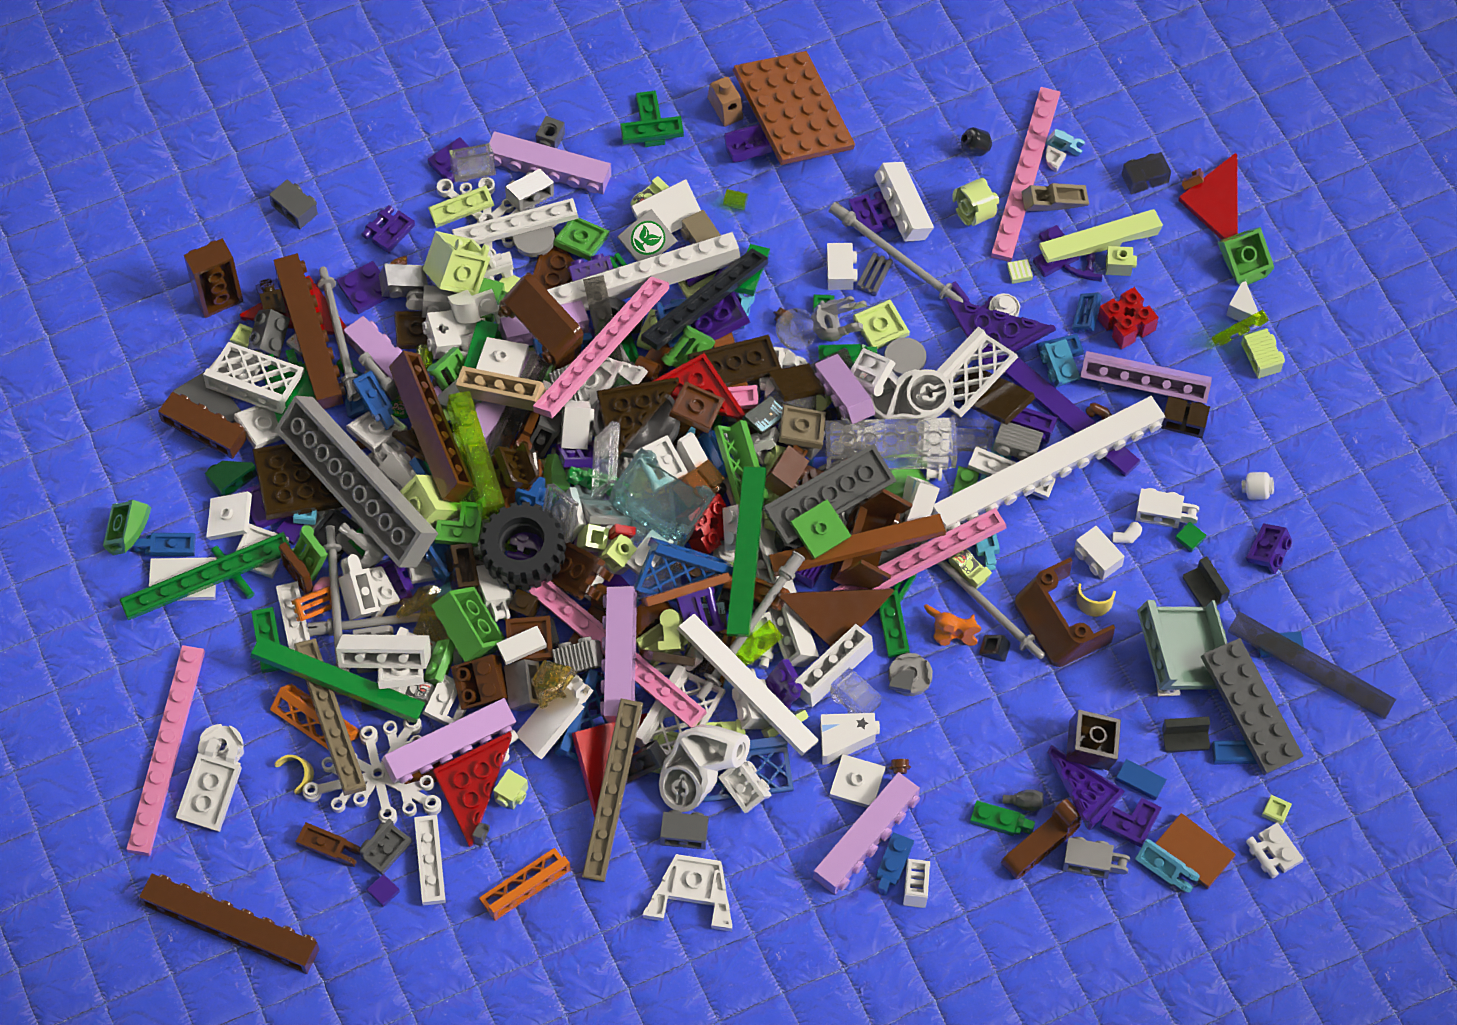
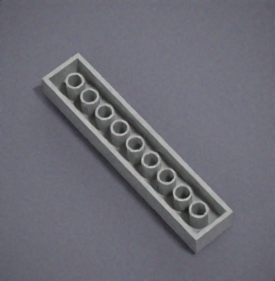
(356, 482)

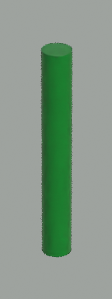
(241, 583)

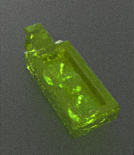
(1240, 327)
(759, 643)

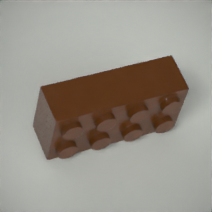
(213, 277)

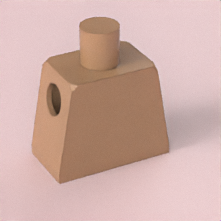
(721, 95)

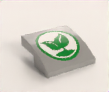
(647, 237)

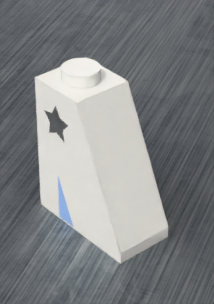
(921, 495)
(846, 734)

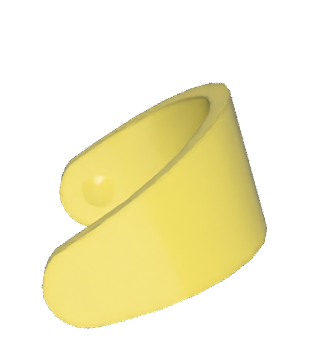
(1091, 607)
(308, 770)

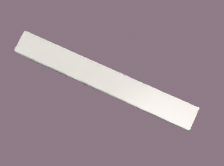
(748, 684)

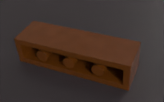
(202, 424)

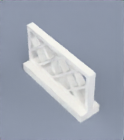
(958, 364)
(246, 389)
(658, 712)

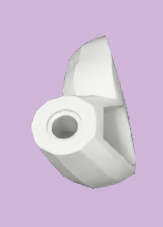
(912, 395)
(694, 764)

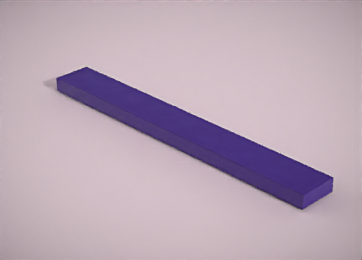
(1065, 411)

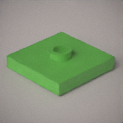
(581, 238)
(820, 529)

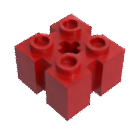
(1127, 318)
(710, 528)

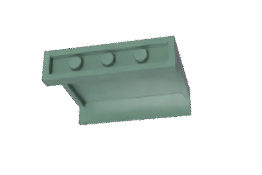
(1178, 639)

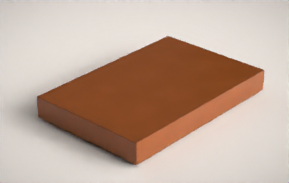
(1196, 849)

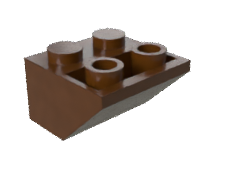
(480, 682)

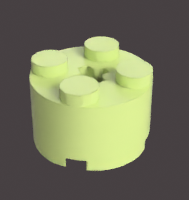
(975, 202)

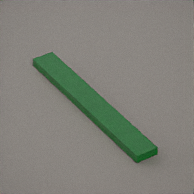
(746, 552)
(203, 577)
(337, 679)

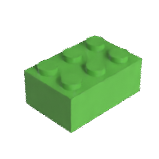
(468, 623)

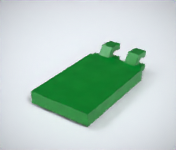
(302, 388)

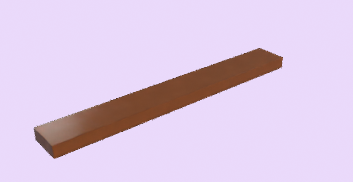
(868, 542)

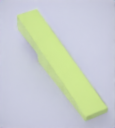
(1100, 237)

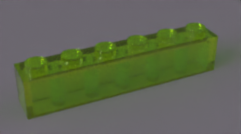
(475, 453)

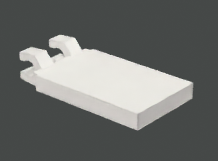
(549, 723)
(210, 786)

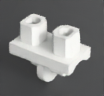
(499, 264)

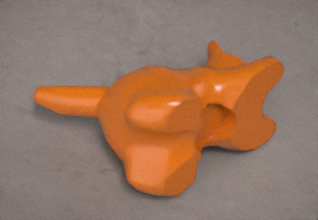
(950, 626)

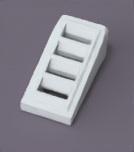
(914, 896)

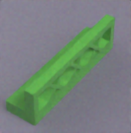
(744, 454)

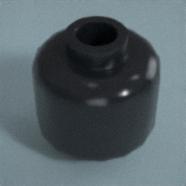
(976, 141)

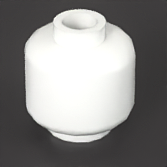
(1258, 486)

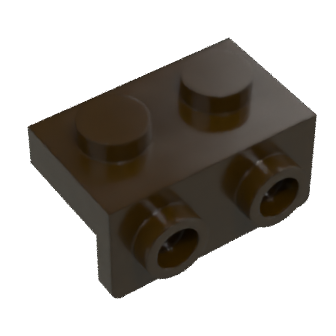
(517, 466)

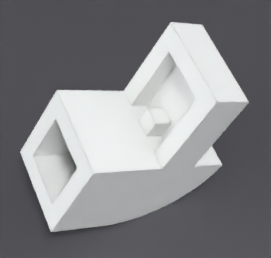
(470, 308)

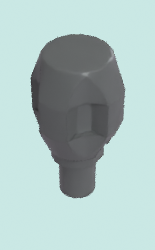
(1027, 800)

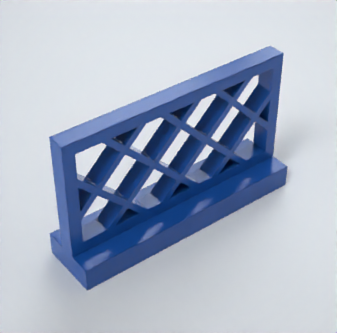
(684, 556)
(565, 742)
(759, 748)

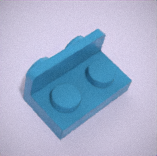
(1060, 363)

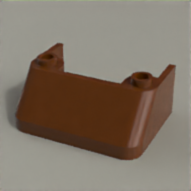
(545, 320)
(873, 513)
(1044, 620)

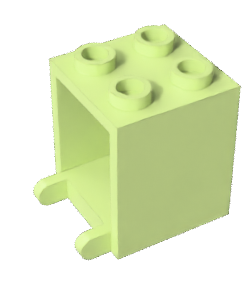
(456, 263)
(425, 497)

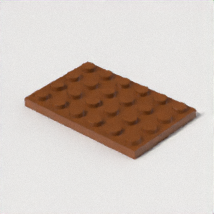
(793, 107)

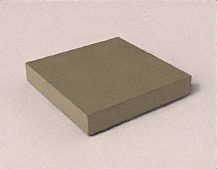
(802, 427)

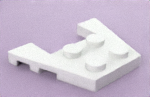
(607, 375)
(695, 882)

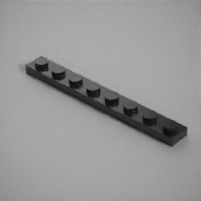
(704, 299)

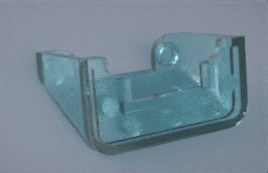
(659, 499)

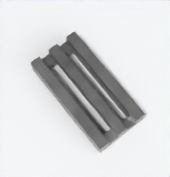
(881, 260)

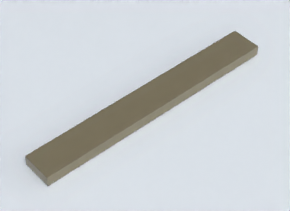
(333, 728)
(612, 790)

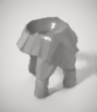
(827, 314)
(373, 551)

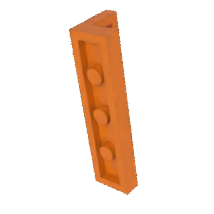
(303, 703)
(528, 887)

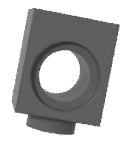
(550, 127)

